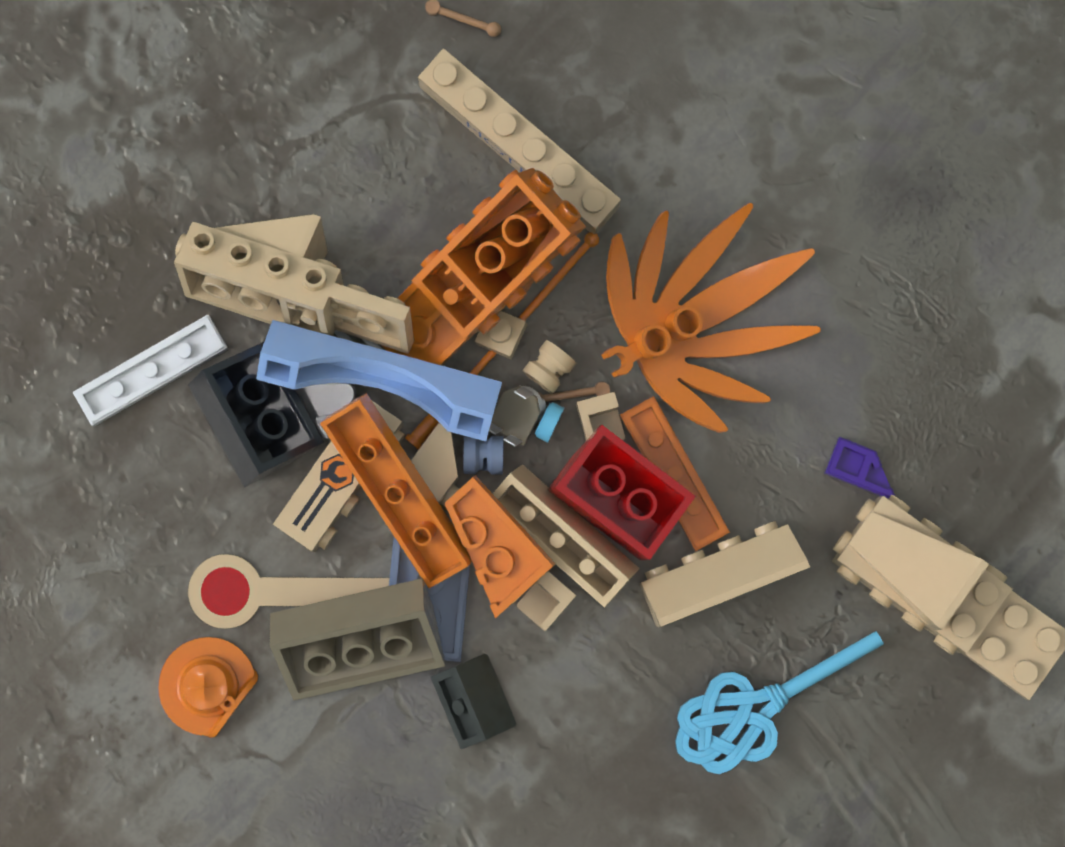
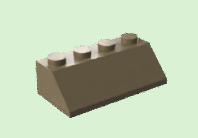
(356, 639)

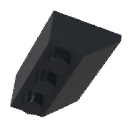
(253, 420)

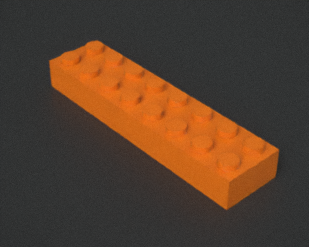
(397, 490)

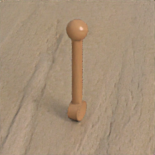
(433, 8)
(600, 389)

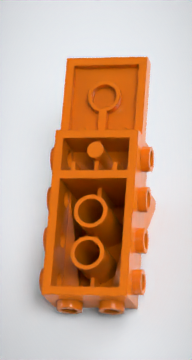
(488, 264)

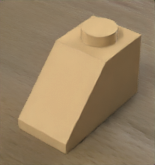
(438, 464)

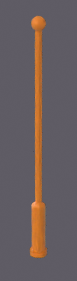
(429, 423)

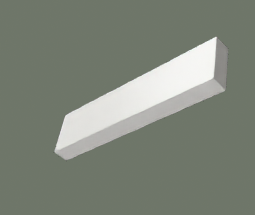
(150, 370)

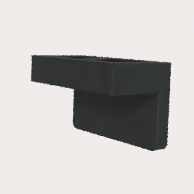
(473, 701)

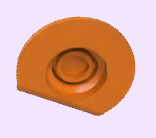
(205, 684)

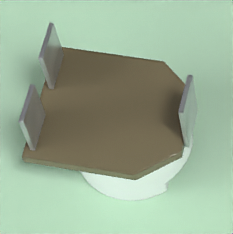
(517, 414)

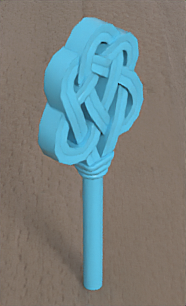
(777, 695)

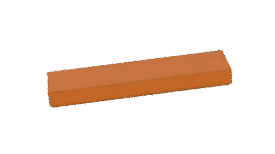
(661, 446)

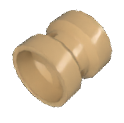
(549, 367)

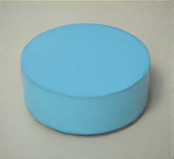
(549, 421)

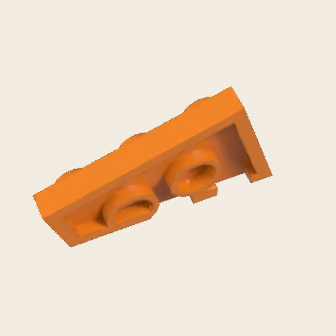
(499, 547)

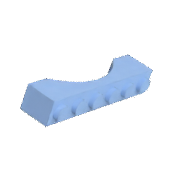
(305, 358)

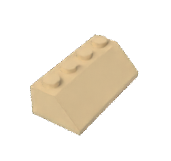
(723, 575)

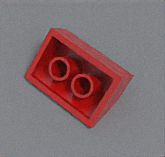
(621, 493)

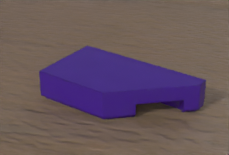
(858, 467)

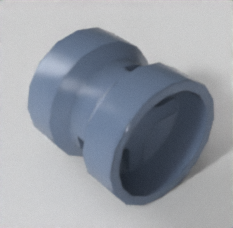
(483, 455)

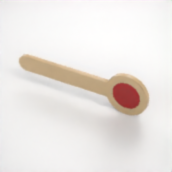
(233, 599)

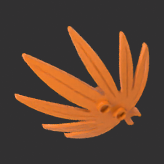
(666, 332)

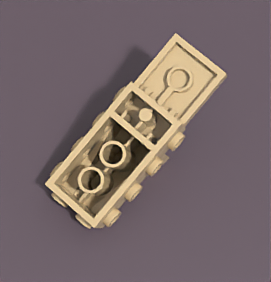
(284, 261)
(949, 594)

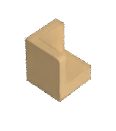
(600, 411)
(545, 600)

